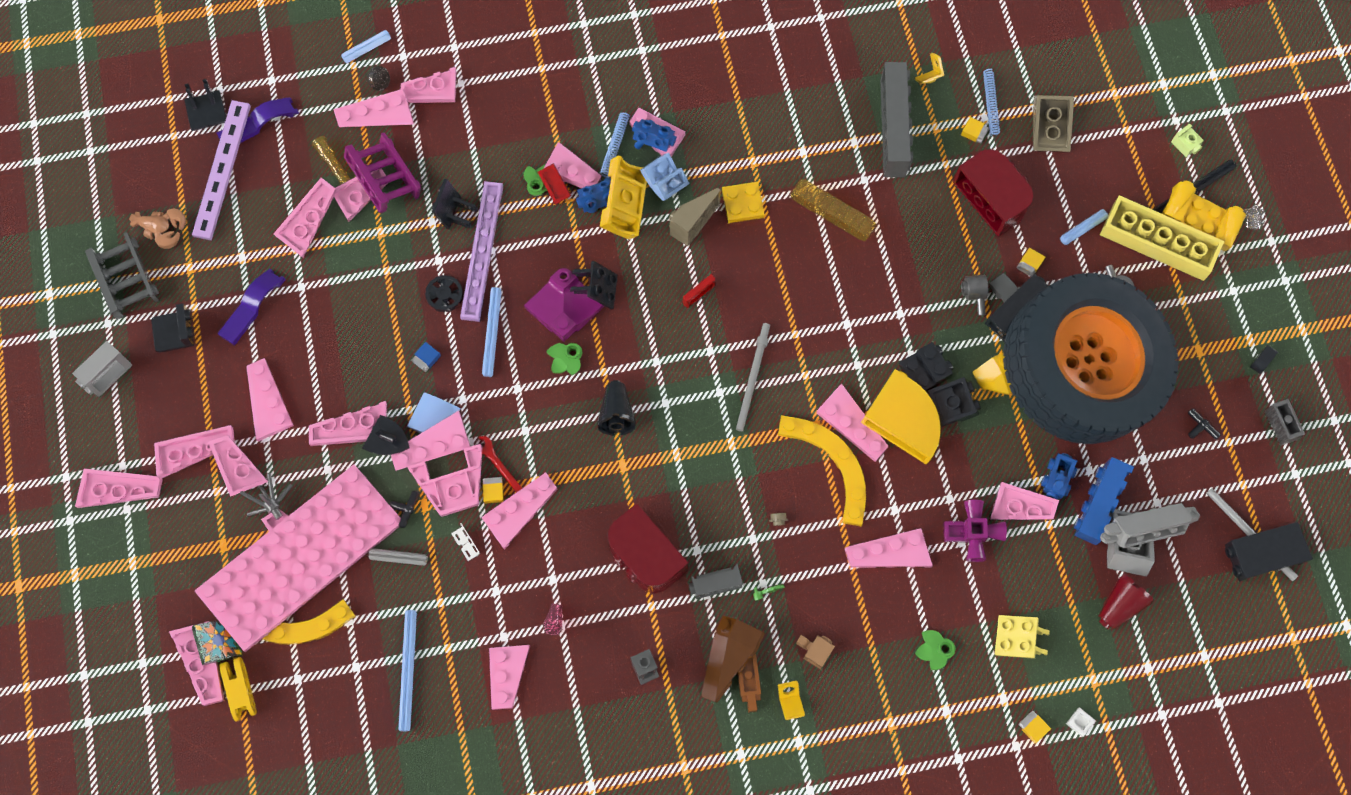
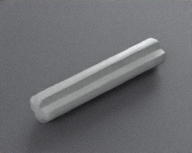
(398, 557)

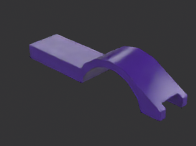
(263, 114)
(249, 306)

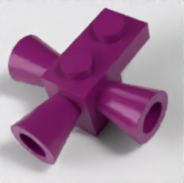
(974, 531)

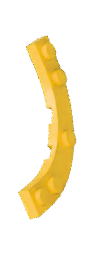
(840, 454)
(312, 629)

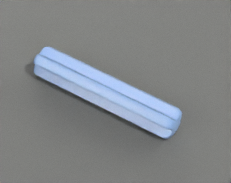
(366, 46)
(1083, 227)

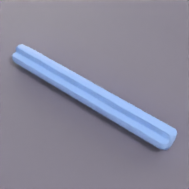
(491, 334)

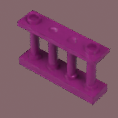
(372, 185)

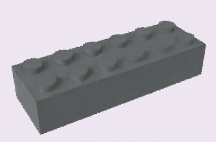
(896, 120)

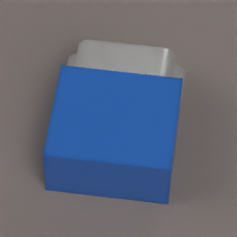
(425, 357)

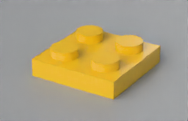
(743, 202)

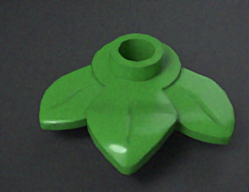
(533, 179)
(563, 360)
(932, 650)

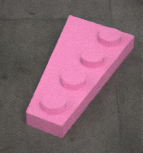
(439, 440)
(513, 514)

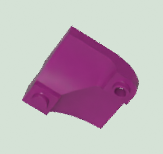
(561, 309)

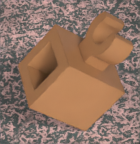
(817, 651)

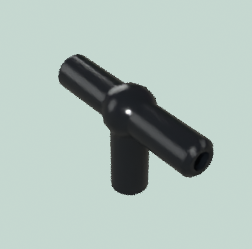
(1203, 424)
(407, 509)

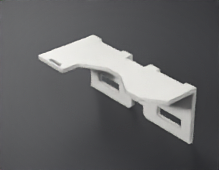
(463, 540)

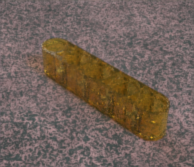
(833, 210)

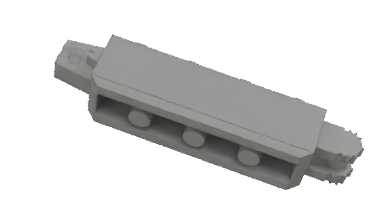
(1149, 525)

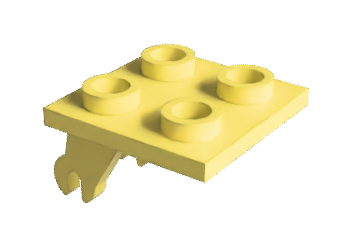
(1018, 637)

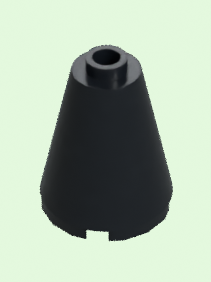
(616, 410)

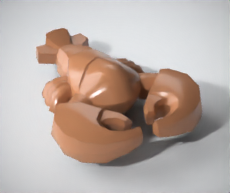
(159, 224)

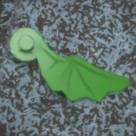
(758, 595)

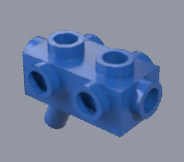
(653, 135)
(594, 196)
(1057, 483)

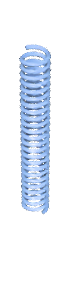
(988, 102)
(612, 142)

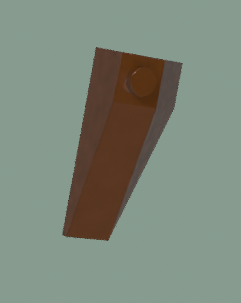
(729, 651)

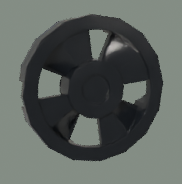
(443, 293)

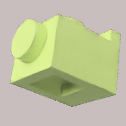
(1187, 141)

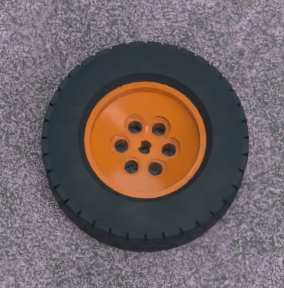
(1120, 328)

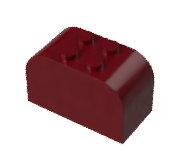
(994, 189)
(645, 552)

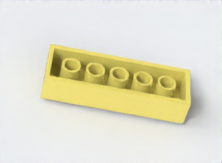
(1162, 238)

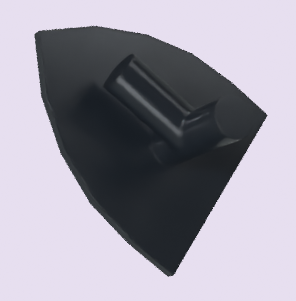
(386, 438)

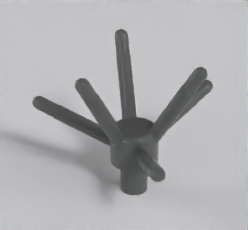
(270, 503)

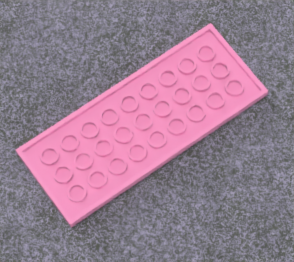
(298, 557)

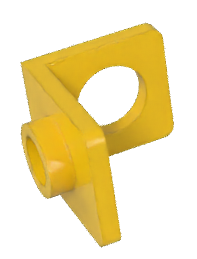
(934, 74)
(791, 701)

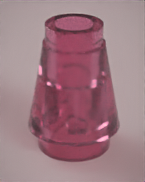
(553, 621)

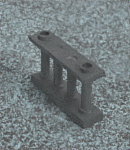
(103, 275)

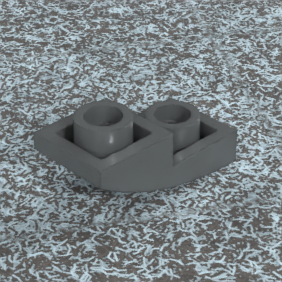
(1003, 287)

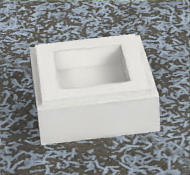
(1080, 722)

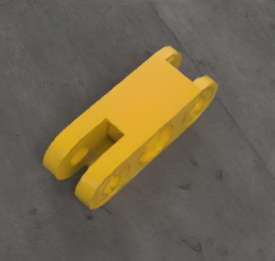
(238, 689)

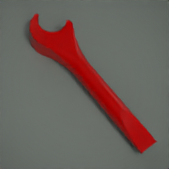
(489, 453)

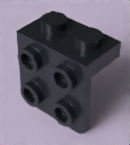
(173, 330)

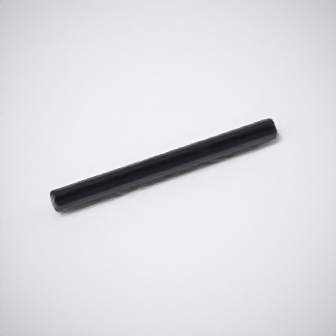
(1205, 181)

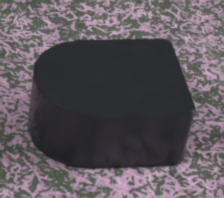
(1263, 359)

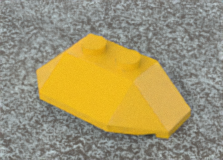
(992, 375)

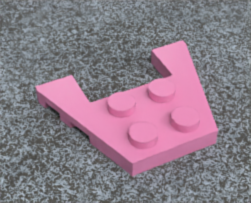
(455, 490)

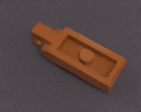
(750, 683)

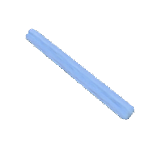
(407, 670)

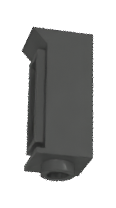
(716, 582)
(644, 666)

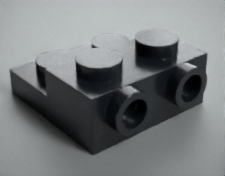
(927, 367)
(955, 401)

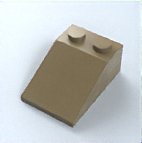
(1052, 123)
(693, 215)

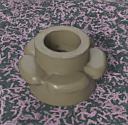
(778, 519)

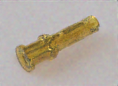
(328, 156)

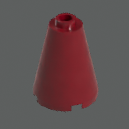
(1123, 603)

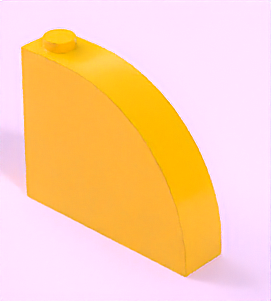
(905, 417)

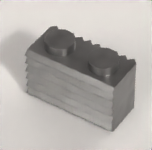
(1284, 422)

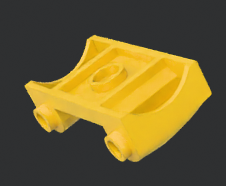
(624, 199)
(1203, 214)

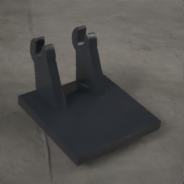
(204, 109)
(446, 204)
(602, 284)

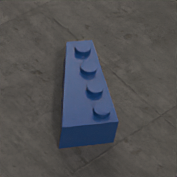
(1102, 500)

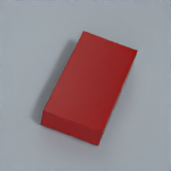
(554, 183)
(699, 291)

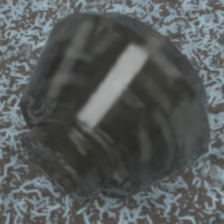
(378, 78)

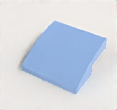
(664, 177)
(430, 412)

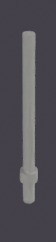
(761, 343)
(1243, 525)

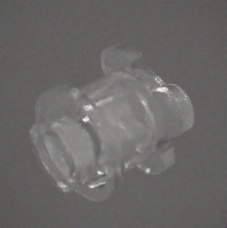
(1254, 217)

